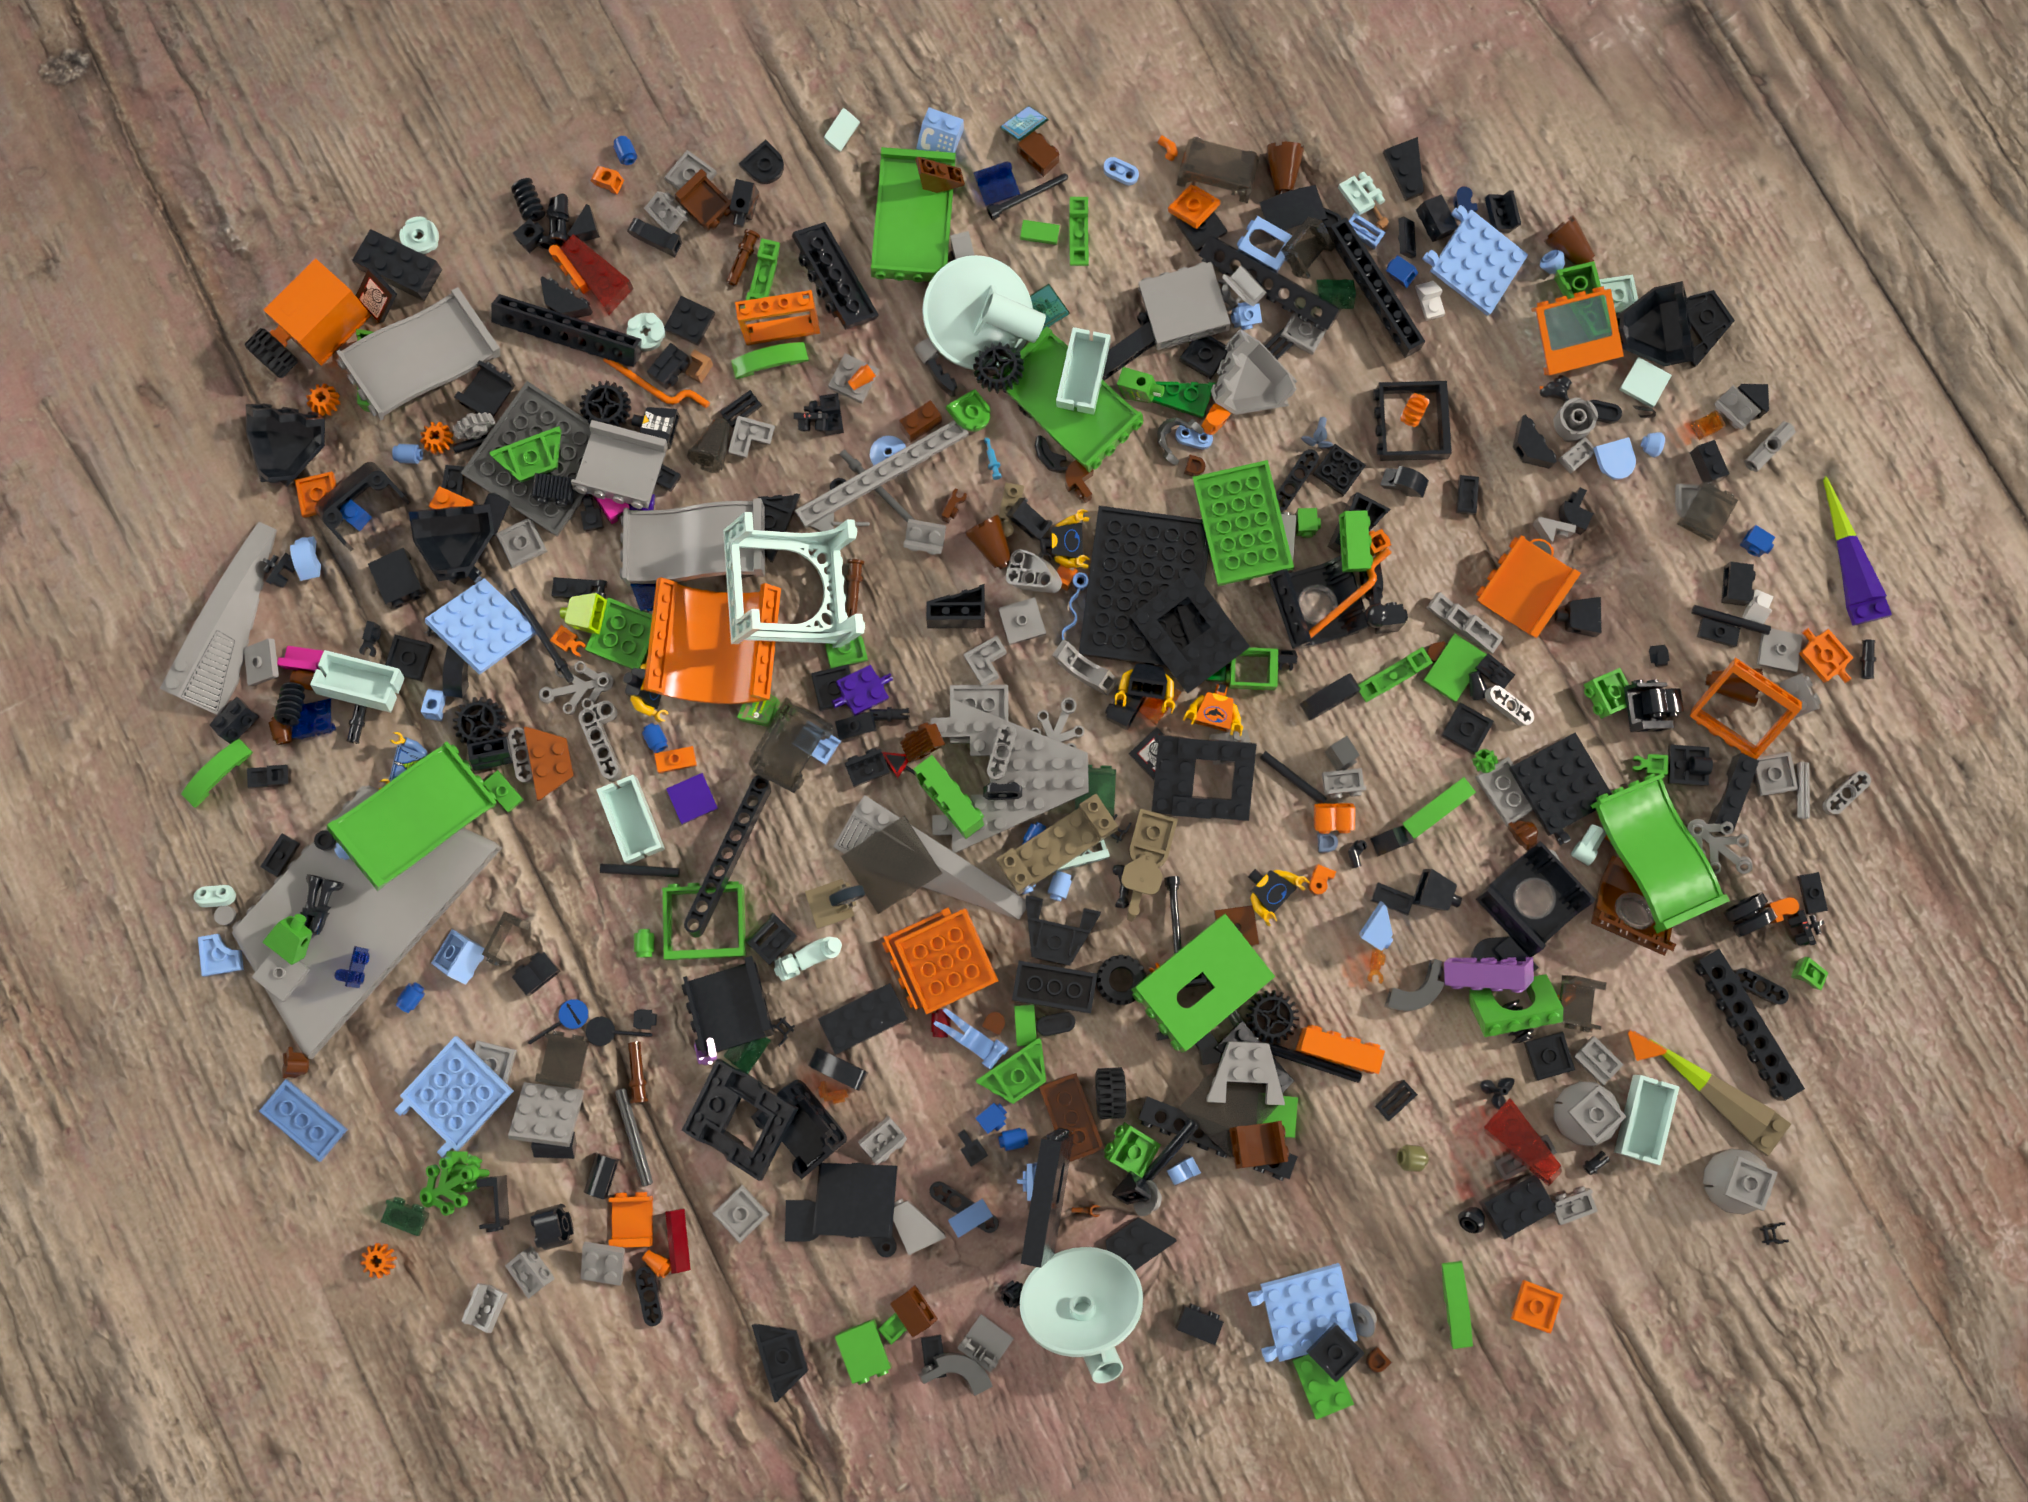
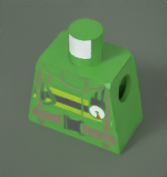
(1138, 386)
(759, 712)

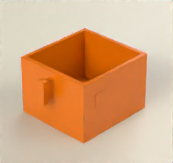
(316, 312)

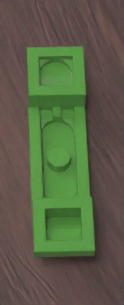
(1078, 231)
(764, 270)
(769, 357)
(1394, 674)
(213, 771)

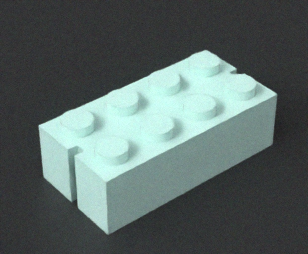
(1083, 371)
(357, 681)
(630, 819)
(1647, 1119)

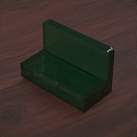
(747, 1054)

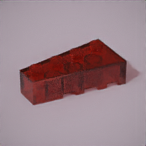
(603, 280)
(1518, 1138)

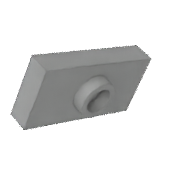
(1577, 455)

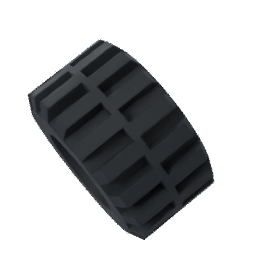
(271, 353)
(1105, 971)
(1110, 1093)

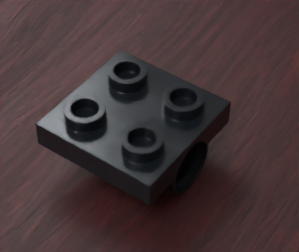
(1689, 765)

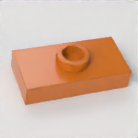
(675, 759)

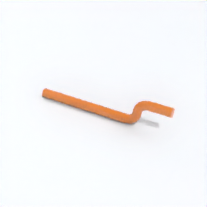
(650, 388)
(1353, 597)

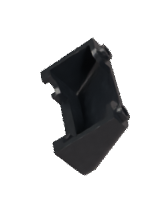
(812, 1132)

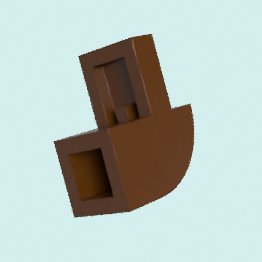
(1075, 477)

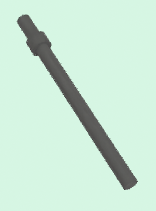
(857, 467)

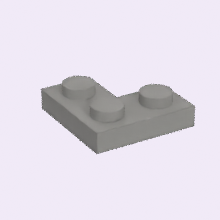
(745, 432)
(981, 658)

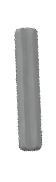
(1803, 793)

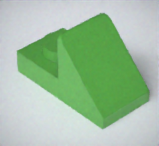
(1810, 972)

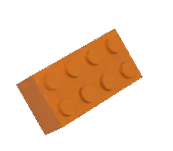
(1340, 1050)

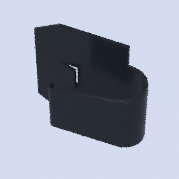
(1645, 409)
(1659, 655)
(644, 1019)

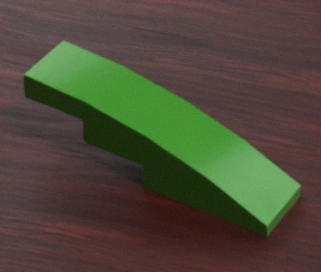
(1439, 808)
(1457, 1304)

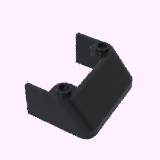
(364, 477)

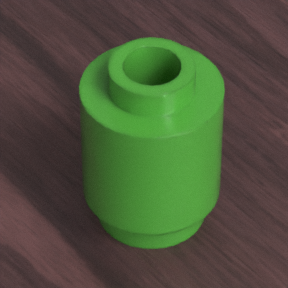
(643, 943)

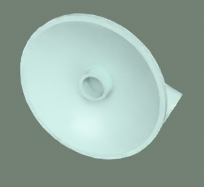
(976, 305)
(1083, 1307)

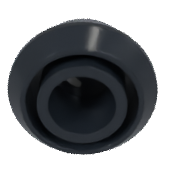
(1472, 1220)

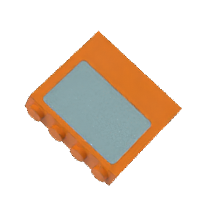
(1578, 330)

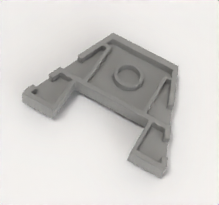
(1247, 1063)

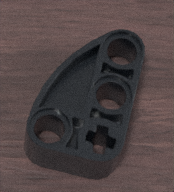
(1330, 696)
(838, 1069)

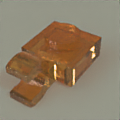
(1376, 961)

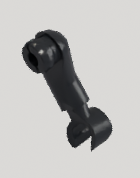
(1122, 901)

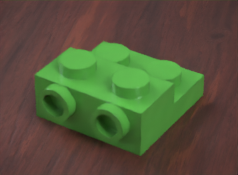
(1607, 693)
(1131, 1150)

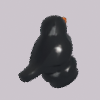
(1557, 389)

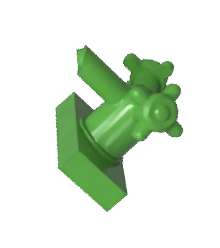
(459, 1162)

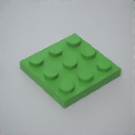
(622, 635)

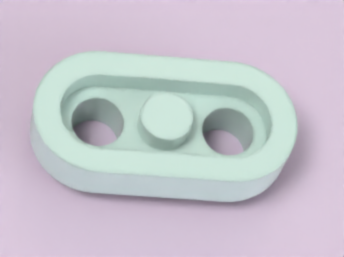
(213, 897)

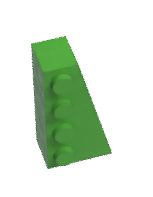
(948, 797)

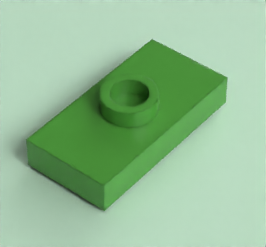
(503, 790)

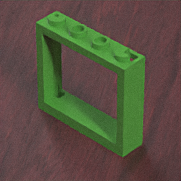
(693, 888)

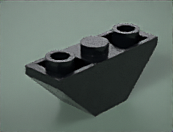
(563, 300)
(1531, 445)

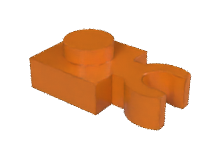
(566, 639)

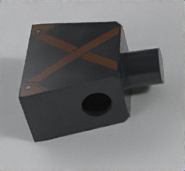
(743, 202)

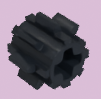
(1011, 1294)

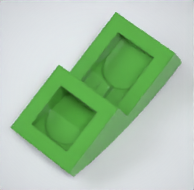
(1025, 1024)

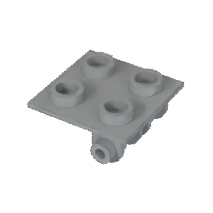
(985, 1343)

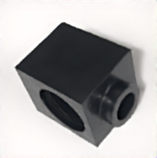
(524, 230)

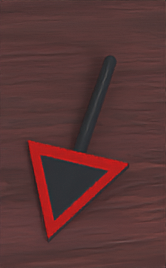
(897, 763)

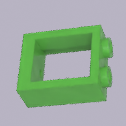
(1272, 674)

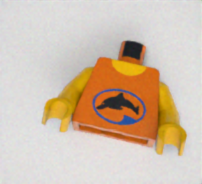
(1215, 711)

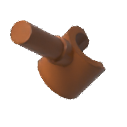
(1088, 1210)

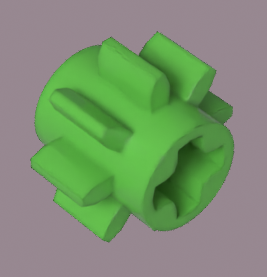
(1485, 760)

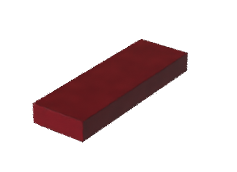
(677, 1241)

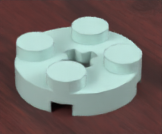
(427, 228)
(648, 321)

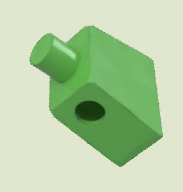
(290, 938)

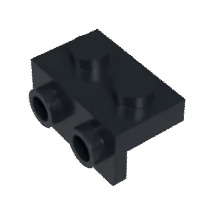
(1503, 211)
(233, 720)
(866, 767)

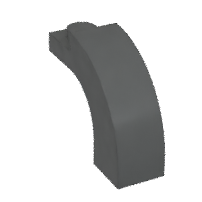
(1427, 993)
(957, 1363)

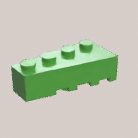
(1577, 279)

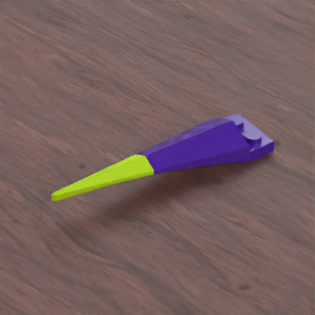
(1862, 589)

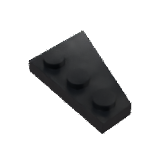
(1406, 167)

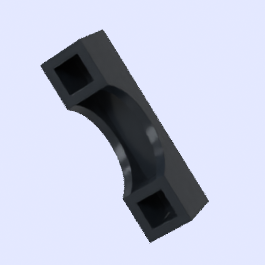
(1739, 780)

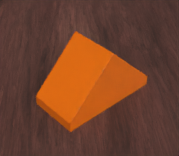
(1644, 1047)

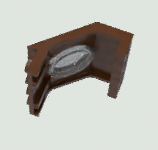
(1624, 910)

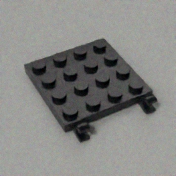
(1560, 785)

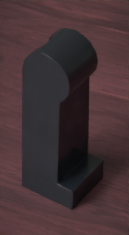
(655, 237)

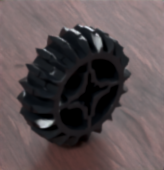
(982, 371)
(621, 409)
(482, 715)
(1276, 1008)

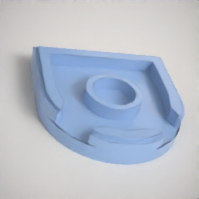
(1616, 458)

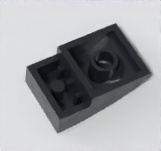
(1292, 208)

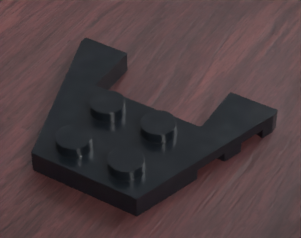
(1708, 320)
(1053, 940)

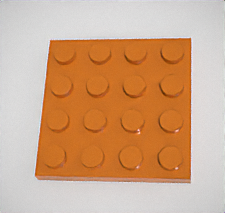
(946, 961)

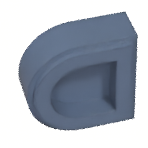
(1327, 842)

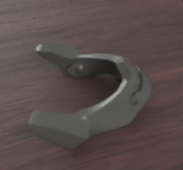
(1165, 428)

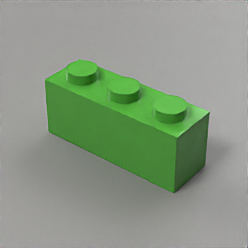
(1355, 541)

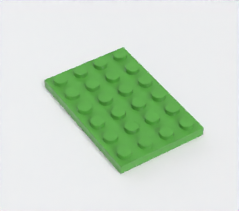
(1242, 523)

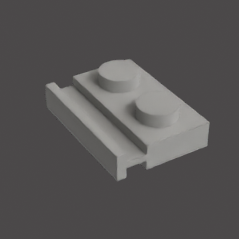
(1598, 1060)

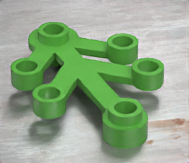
(430, 1195)

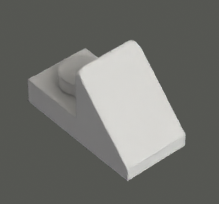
(1430, 300)
(1758, 608)

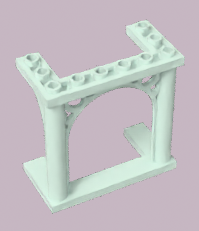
(830, 542)

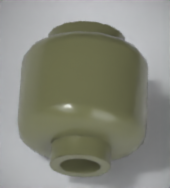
(1412, 1158)

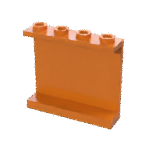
(1527, 586)

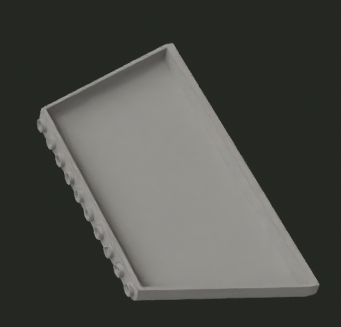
(359, 916)

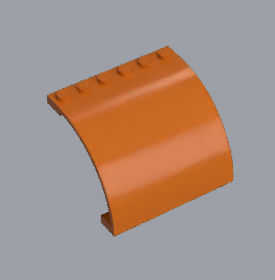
(693, 650)

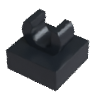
(1287, 656)

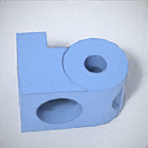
(433, 705)
(1183, 1170)

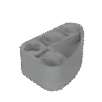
(1032, 573)

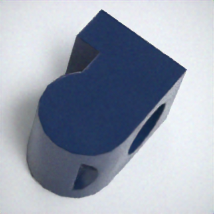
(1463, 197)

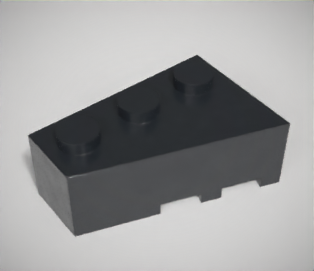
(958, 610)

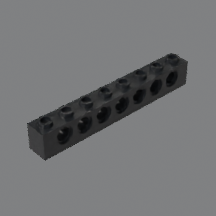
(1376, 288)
(1329, 311)
(566, 330)
(1790, 1083)
(1152, 1106)

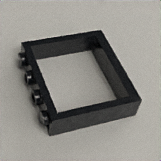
(1441, 391)

